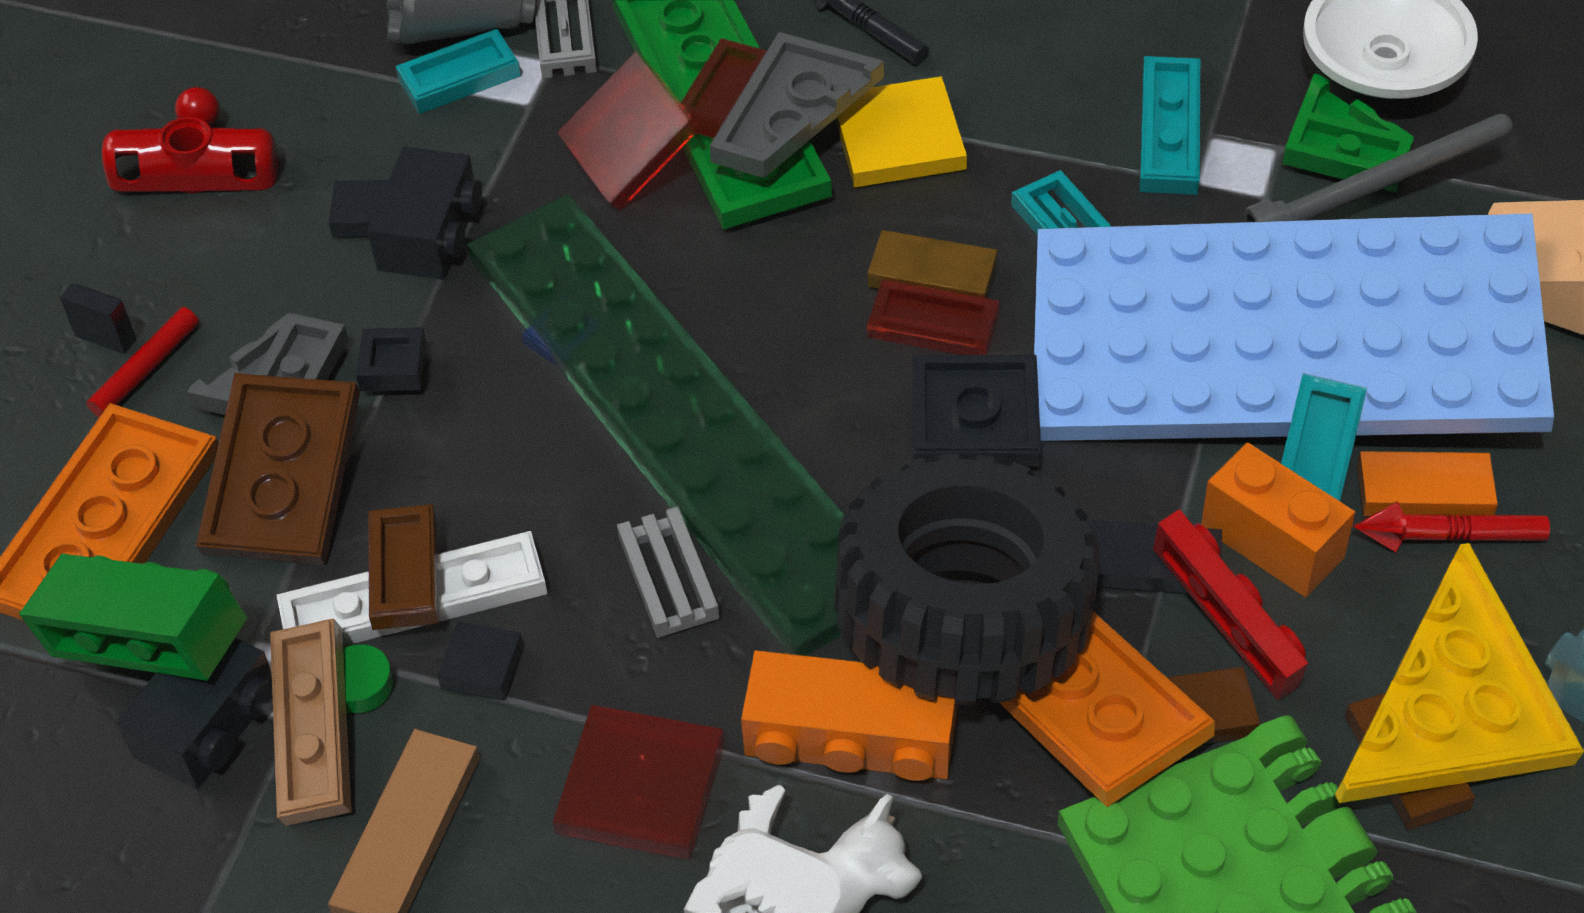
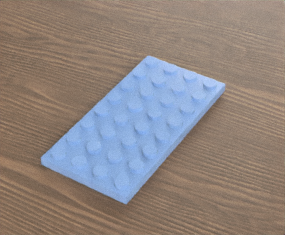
(1222, 320)

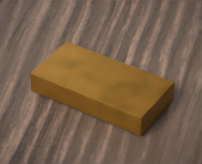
(932, 264)

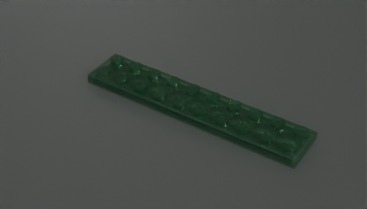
(674, 416)

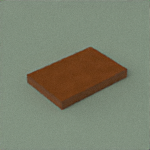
(279, 469)

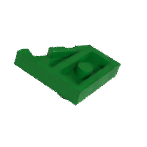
(1340, 136)

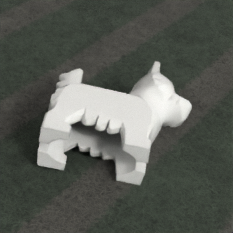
(773, 876)

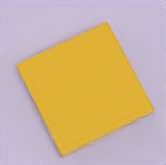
(901, 133)

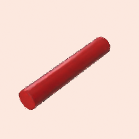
(143, 361)

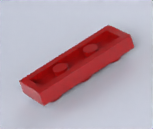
(1231, 604)

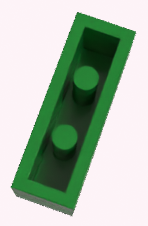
(134, 615)

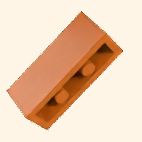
(843, 718)

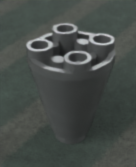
(444, 19)

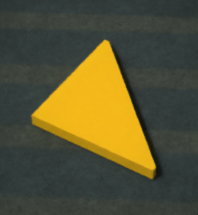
(1461, 700)

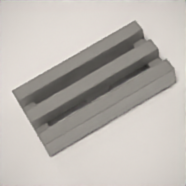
(566, 58)
(653, 532)

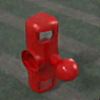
(189, 153)

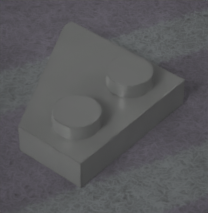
(289, 348)

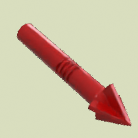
(1392, 526)

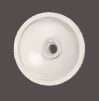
(1391, 44)

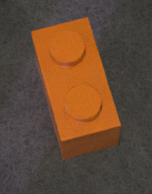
(1277, 519)

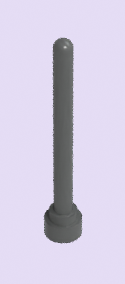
(1382, 174)

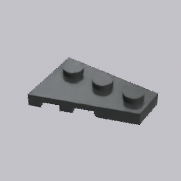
(789, 101)

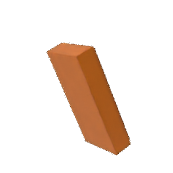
(1427, 482)

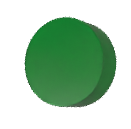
(366, 678)

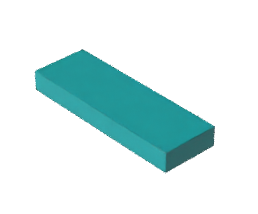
(1170, 126)

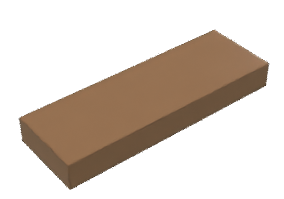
(310, 722)
(406, 826)

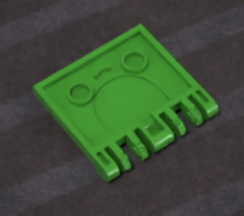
(1225, 838)

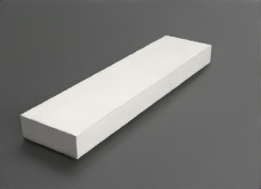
(468, 583)

